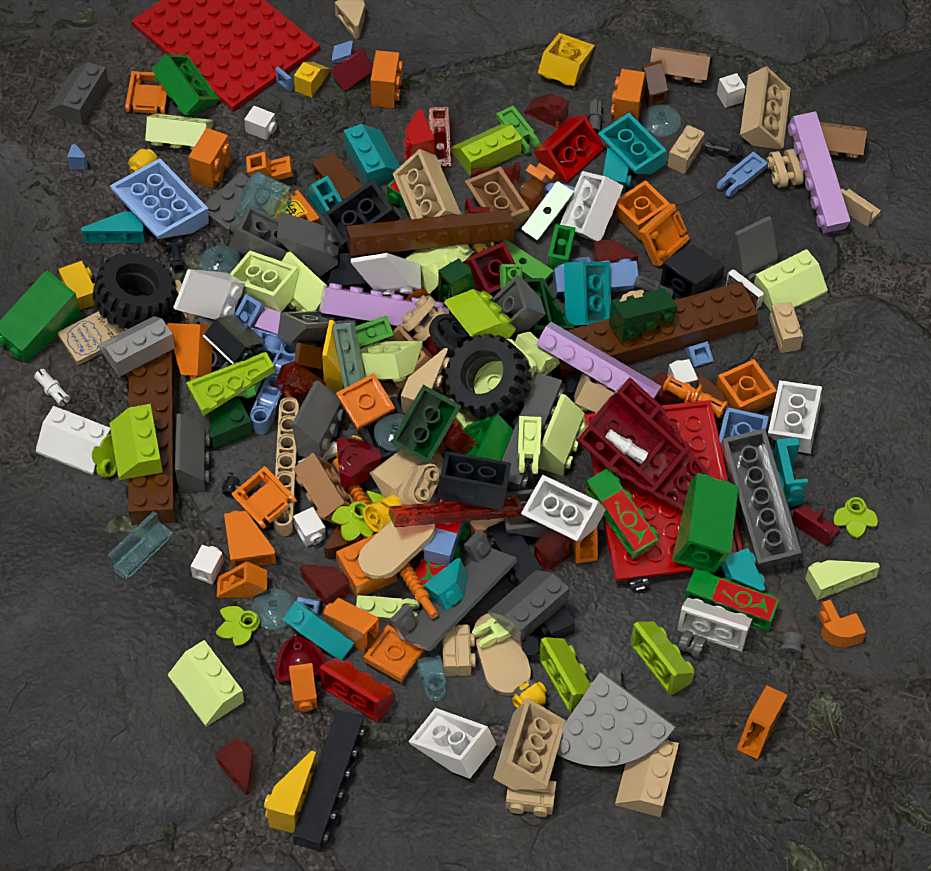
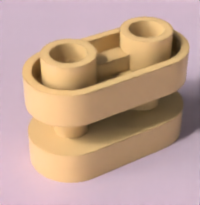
(779, 173)
(411, 320)
(419, 484)

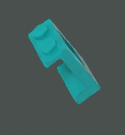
(785, 457)

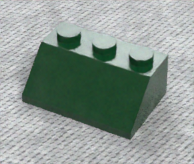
(425, 424)

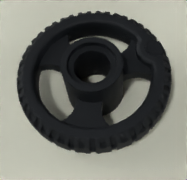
(454, 333)

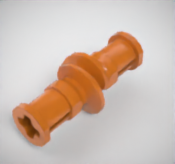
(689, 394)

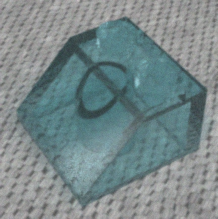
(265, 195)

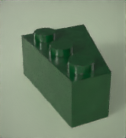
(454, 280)
(553, 312)
(641, 314)
(229, 423)

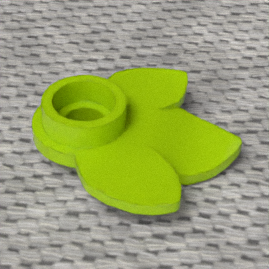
(104, 457)
(855, 519)
(351, 522)
(235, 625)

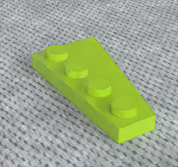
(224, 384)

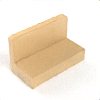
(860, 208)

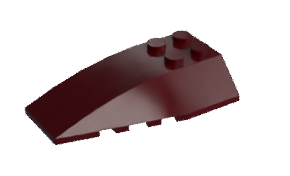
(643, 420)

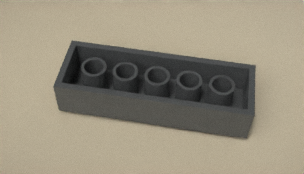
(539, 403)
(761, 498)

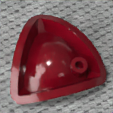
(356, 461)
(298, 651)

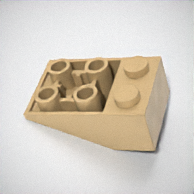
(430, 374)

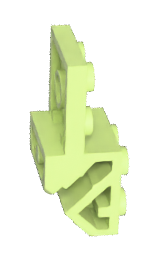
(539, 360)

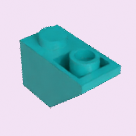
(742, 570)

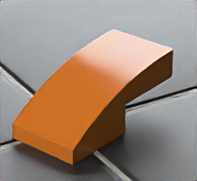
(543, 173)

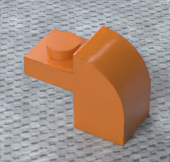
(276, 169)
(840, 631)

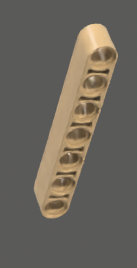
(286, 456)

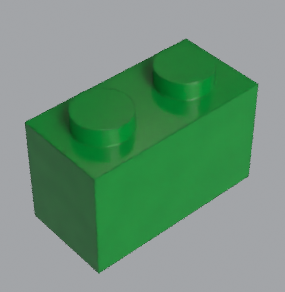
(561, 246)

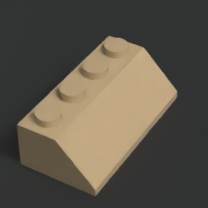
(765, 109)
(425, 187)
(529, 747)

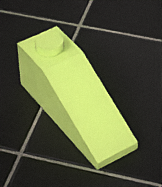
(836, 576)

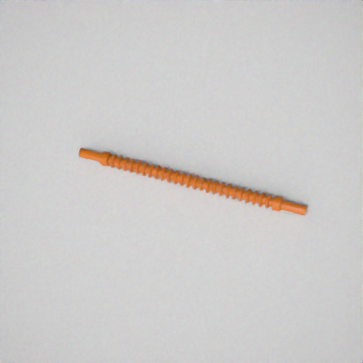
(406, 572)

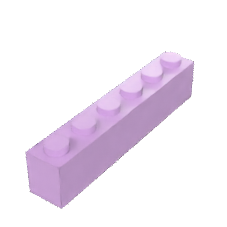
(819, 172)
(368, 306)
(591, 360)

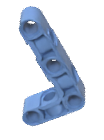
(269, 397)

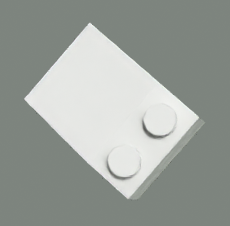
(389, 273)
(209, 294)
(454, 742)

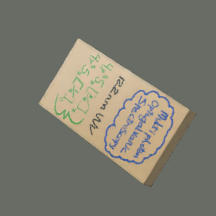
(84, 336)

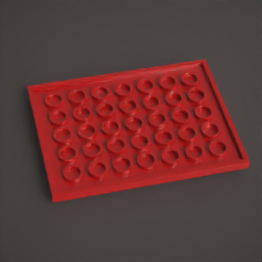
(229, 42)
(698, 428)

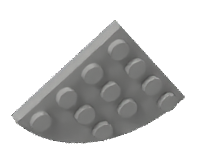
(611, 727)

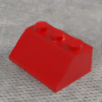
(418, 136)
(570, 148)
(356, 688)

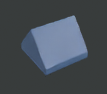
(76, 159)

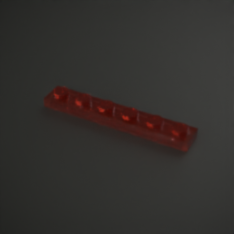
(450, 512)

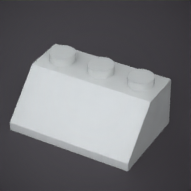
(592, 205)
(796, 413)
(70, 439)
(563, 509)
(714, 623)

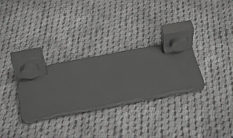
(483, 573)

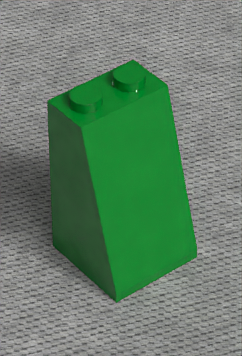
(38, 317)
(706, 523)

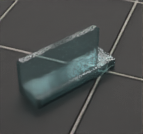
(139, 546)

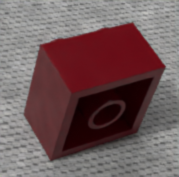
(486, 267)

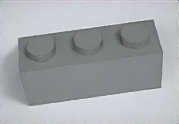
(137, 345)

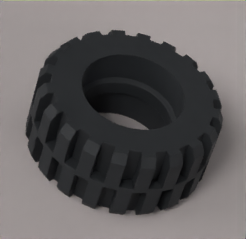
(135, 272)
(468, 362)

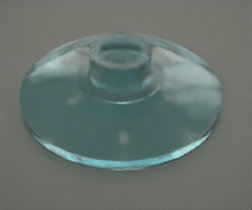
(661, 120)
(210, 262)
(384, 431)
(270, 617)

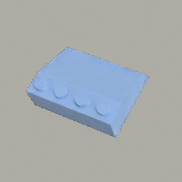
(162, 201)

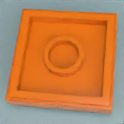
(365, 401)
(393, 655)

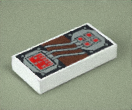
(754, 293)

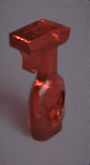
(512, 172)

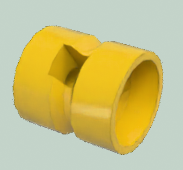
(377, 514)

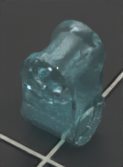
(432, 675)

